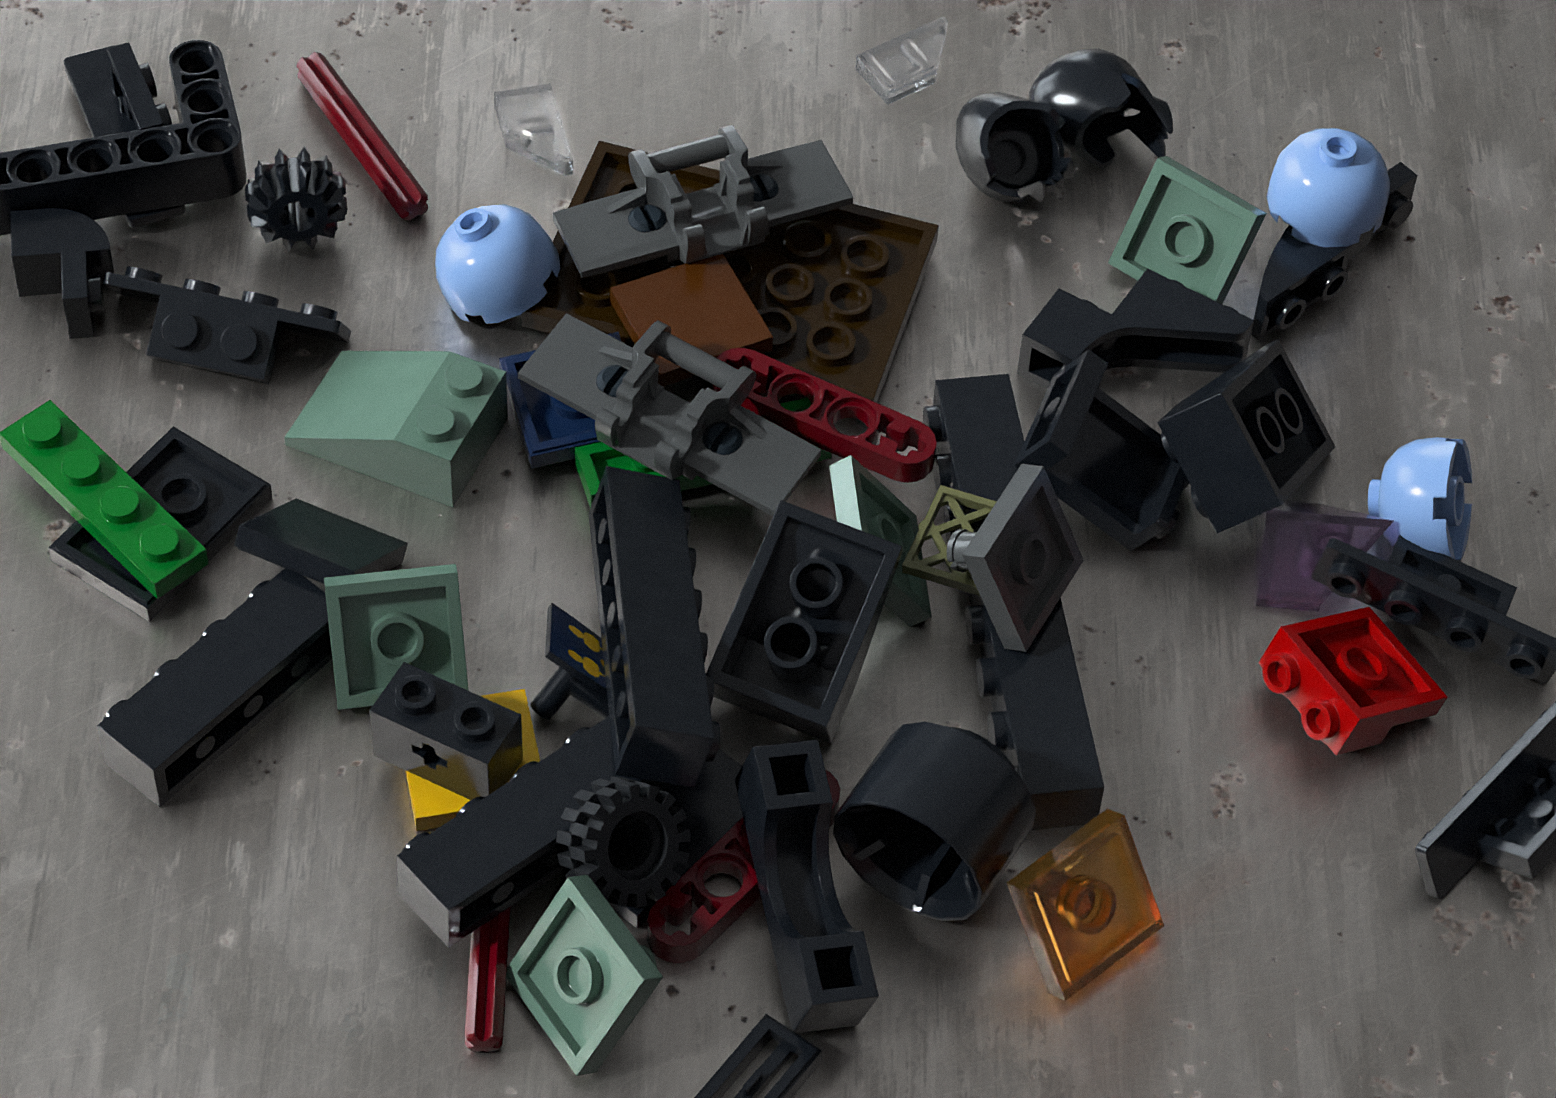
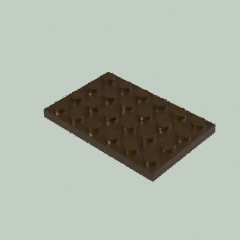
(823, 284)

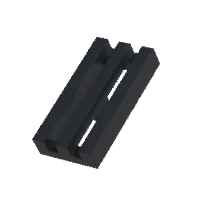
(791, 1081)

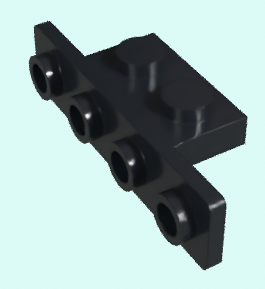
(118, 99)
(220, 332)
(1442, 599)
(1502, 818)

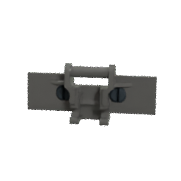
(693, 226)
(659, 429)

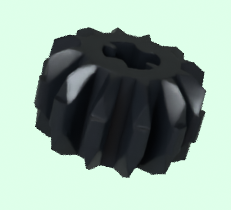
(296, 199)

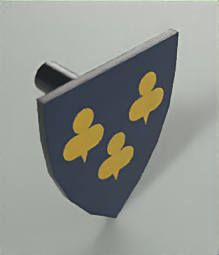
(580, 665)

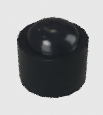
(935, 820)

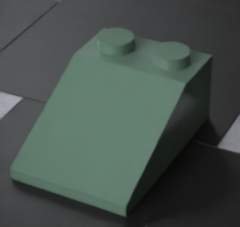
(405, 418)

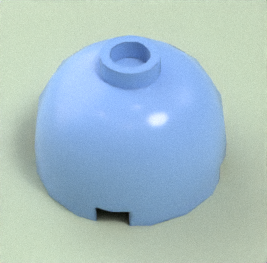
(1329, 187)
(494, 263)
(1426, 495)

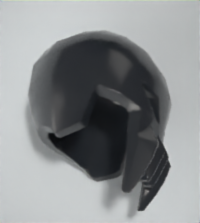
(1092, 95)
(1012, 147)

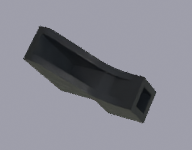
(1151, 328)

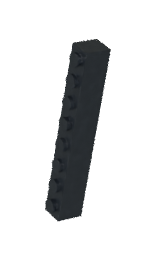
(1033, 693)

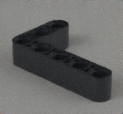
(143, 167)

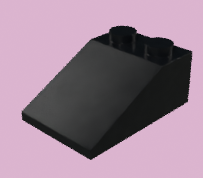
(1246, 438)
(804, 621)

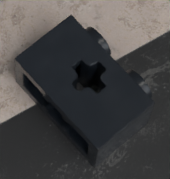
(445, 733)

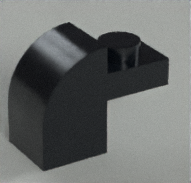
(65, 255)

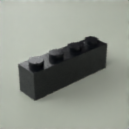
(218, 687)
(504, 841)

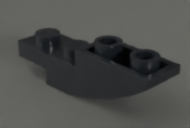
(1305, 272)

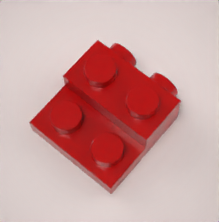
(1349, 679)

